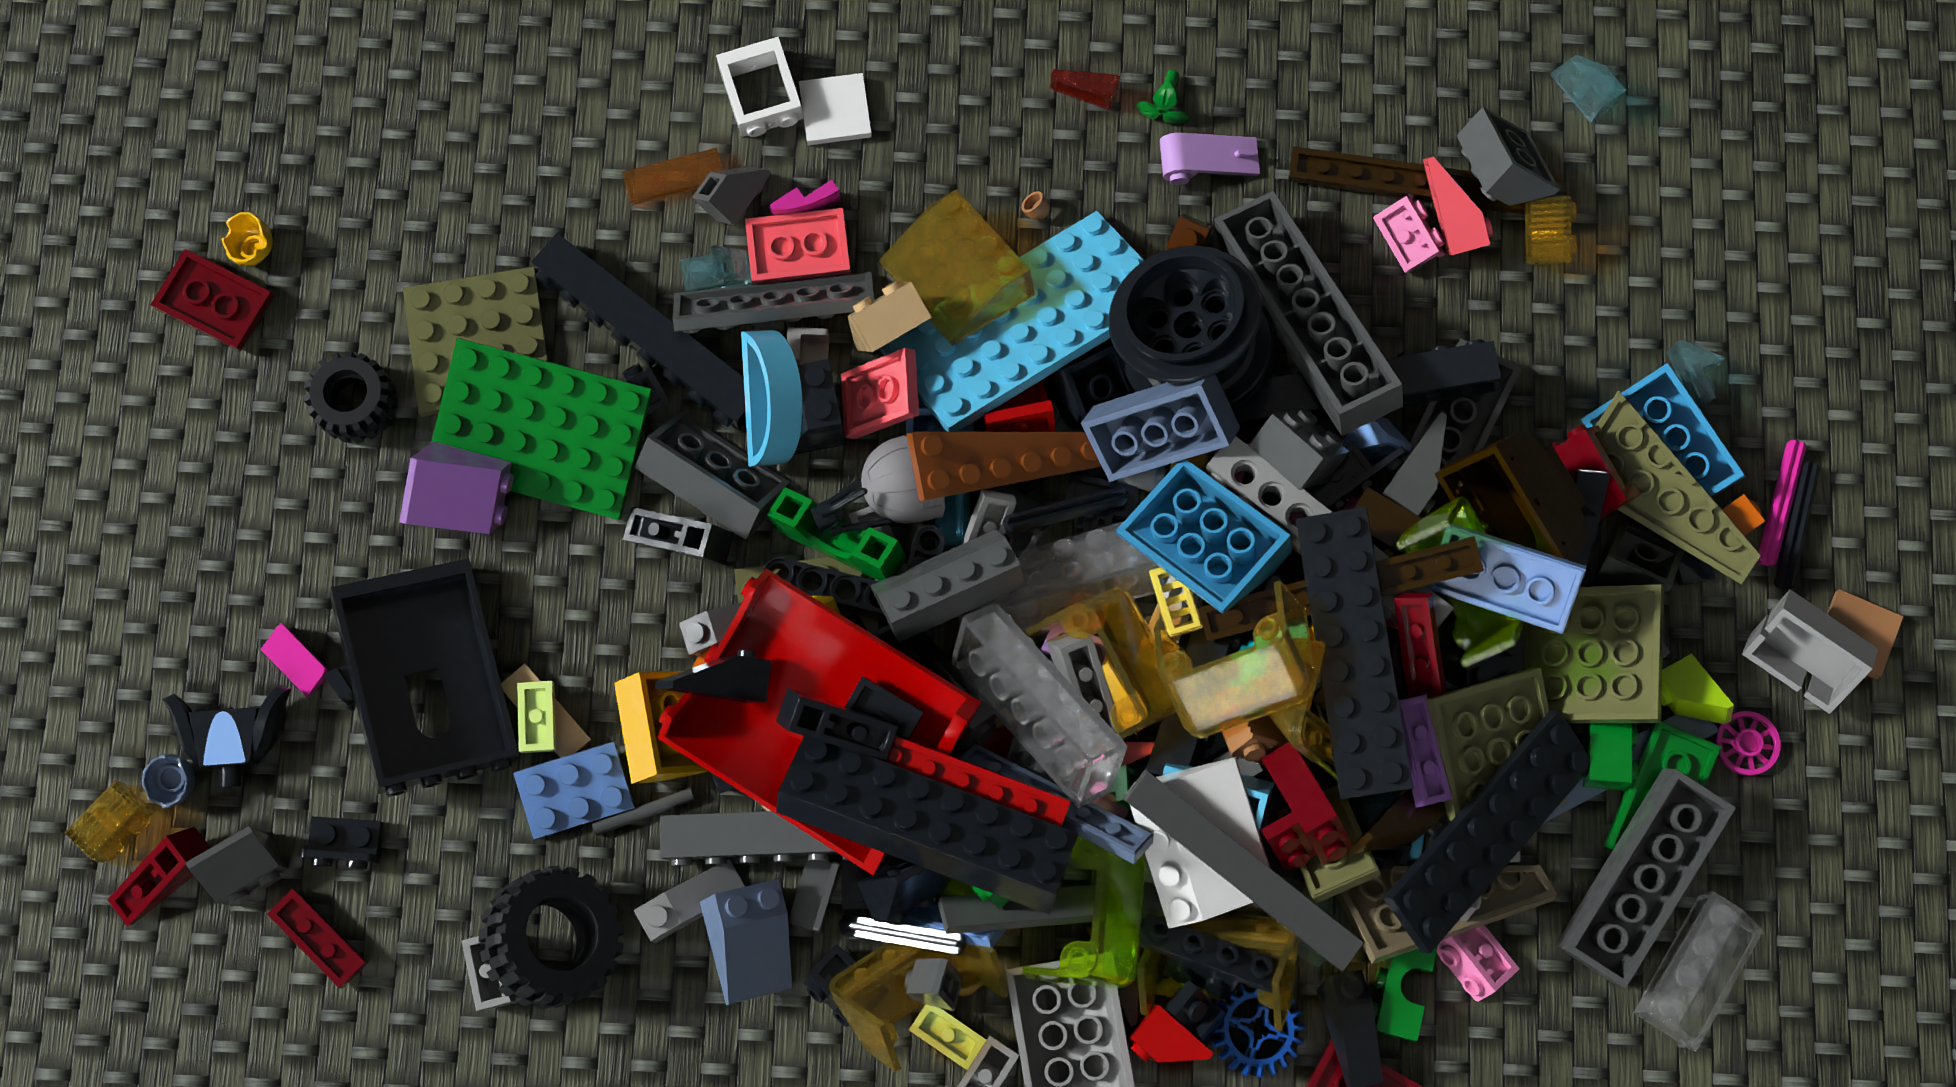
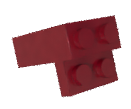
(1312, 824)

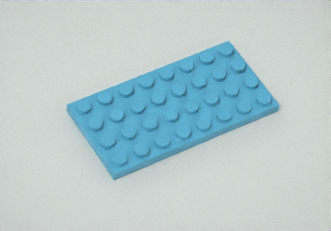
(1064, 319)

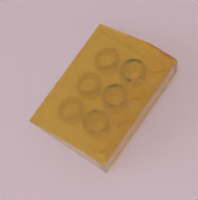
(959, 268)

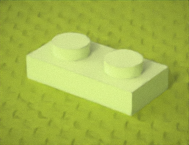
(536, 716)
(947, 1035)

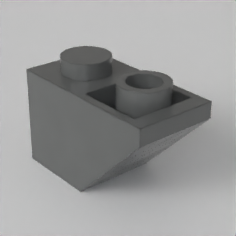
(730, 192)

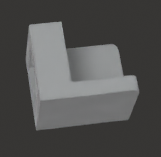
(808, 344)

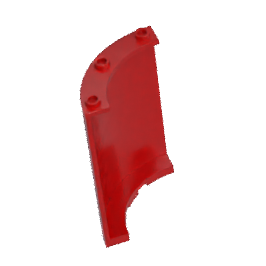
(814, 654)

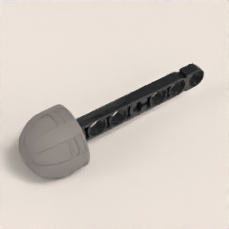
(892, 485)

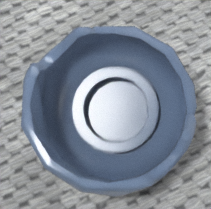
(168, 780)

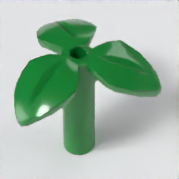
(1164, 100)

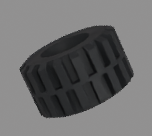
(335, 376)

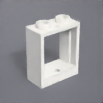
(751, 59)

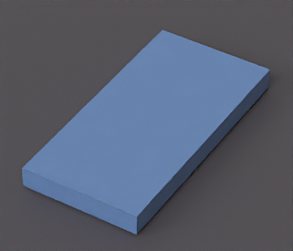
(1516, 581)

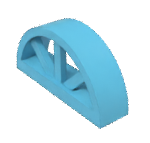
(771, 398)

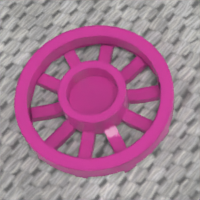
(1748, 743)

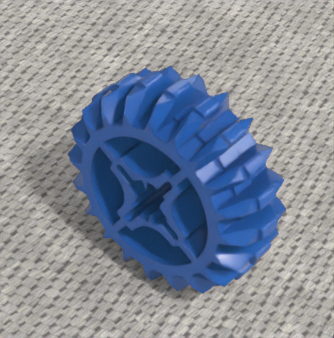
(1251, 1044)

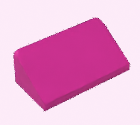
(295, 660)

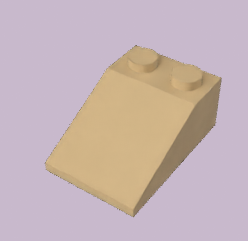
(887, 317)

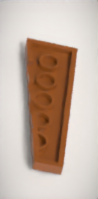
(976, 461)

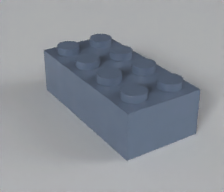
(1160, 426)

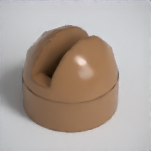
(1036, 206)

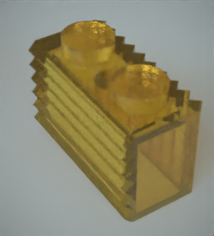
(1549, 230)
(109, 822)

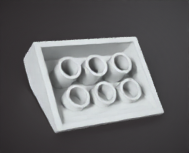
(1184, 884)

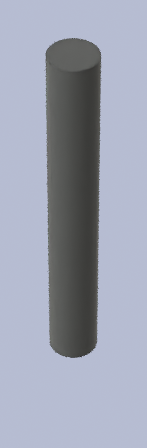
(643, 811)

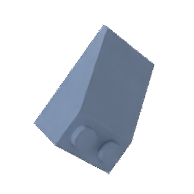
(749, 940)

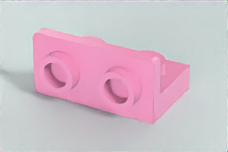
(1409, 233)
(1477, 961)

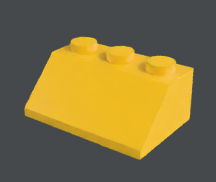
(640, 712)

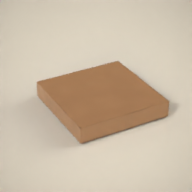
(1869, 622)

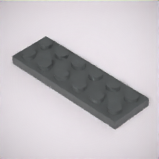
(770, 302)

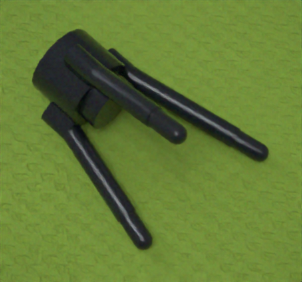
(829, 512)

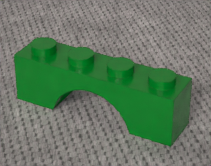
(859, 549)

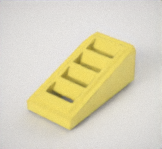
(1183, 628)

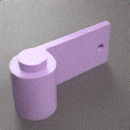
(1194, 153)

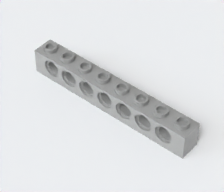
(1292, 501)

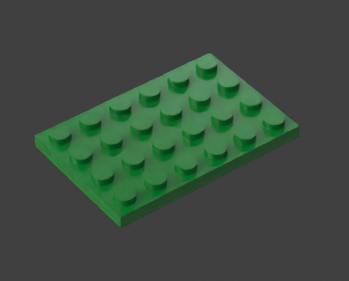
(560, 426)

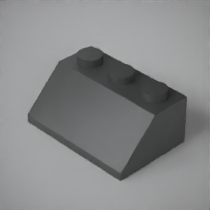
(1505, 160)

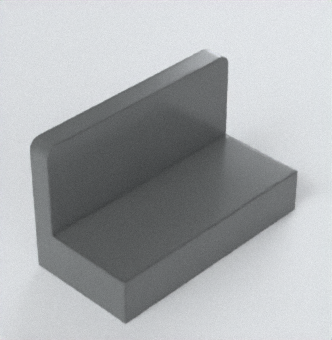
(814, 895)

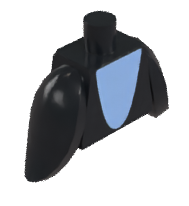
(228, 736)

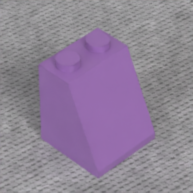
(456, 490)

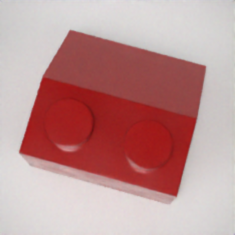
(1165, 1039)

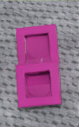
(795, 202)

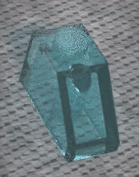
(1589, 86)

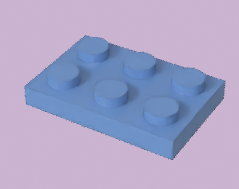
(574, 790)

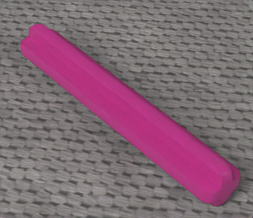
(1781, 502)

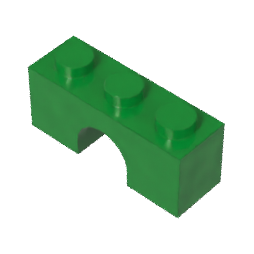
(1392, 1011)

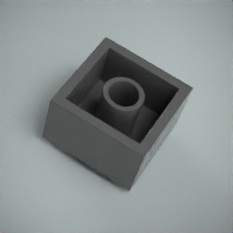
(1299, 448)

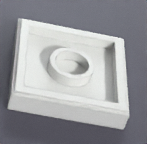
(835, 109)

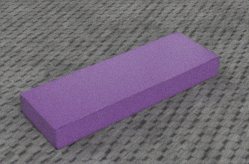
(1424, 753)

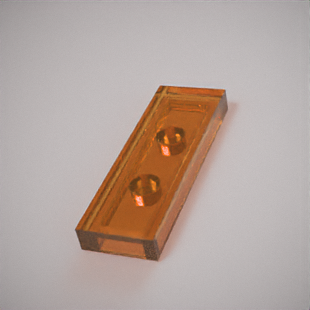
(670, 176)

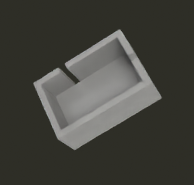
(1806, 639)

